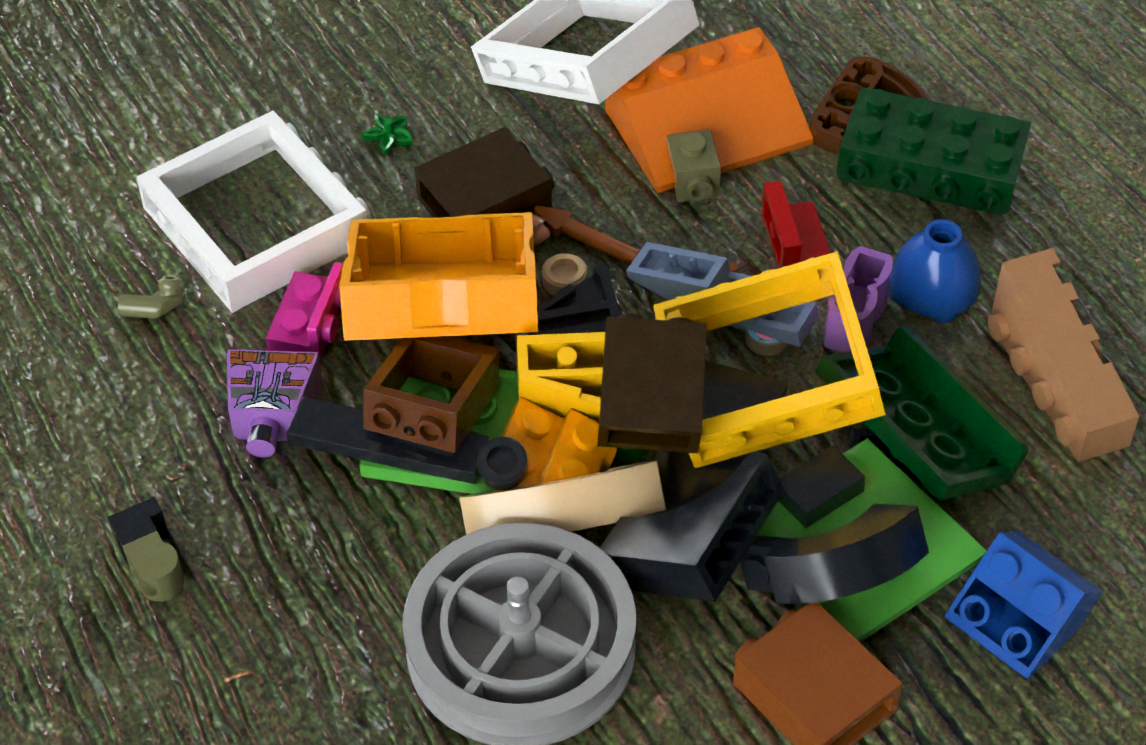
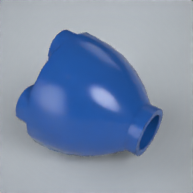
(936, 272)

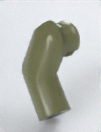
(156, 305)

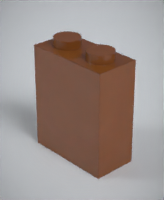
(816, 680)

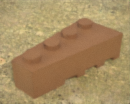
(1060, 357)

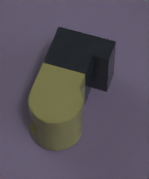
(151, 561)

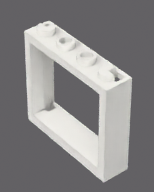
(514, 55)
(275, 266)

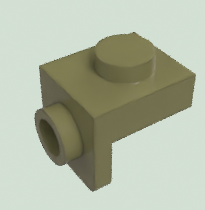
(694, 165)

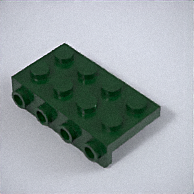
(933, 150)
(934, 418)

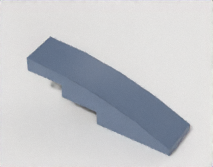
(682, 272)

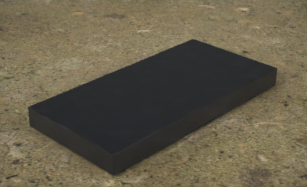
(724, 392)

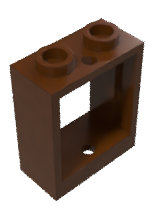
(438, 360)

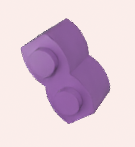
(868, 281)

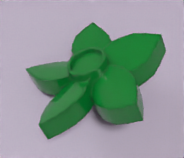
(389, 132)

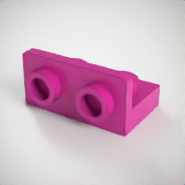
(307, 313)

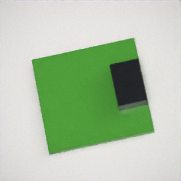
(836, 491)

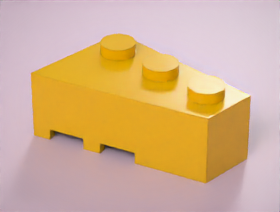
(561, 371)

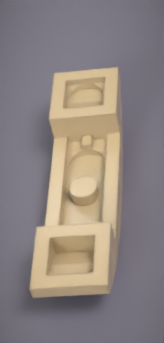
(570, 502)

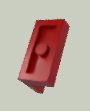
(791, 228)

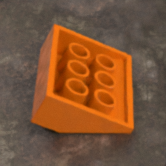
(722, 86)

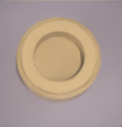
(561, 271)

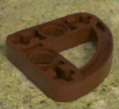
(836, 116)

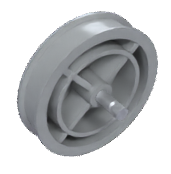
(520, 634)

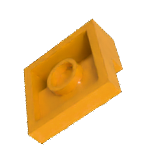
(556, 445)

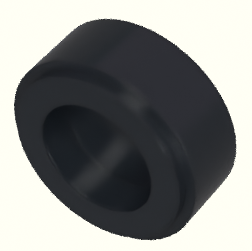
(502, 463)

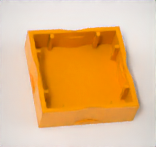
(439, 277)

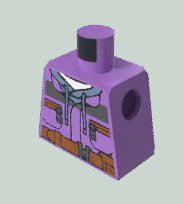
(267, 393)

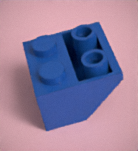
(1022, 603)

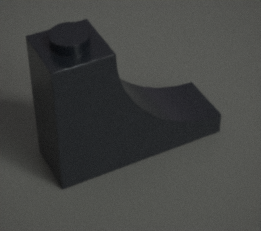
(700, 543)

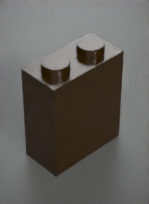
(484, 178)
(652, 384)

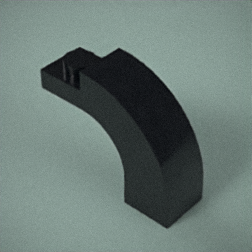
(839, 562)

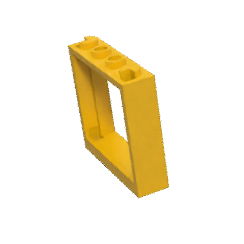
(796, 414)

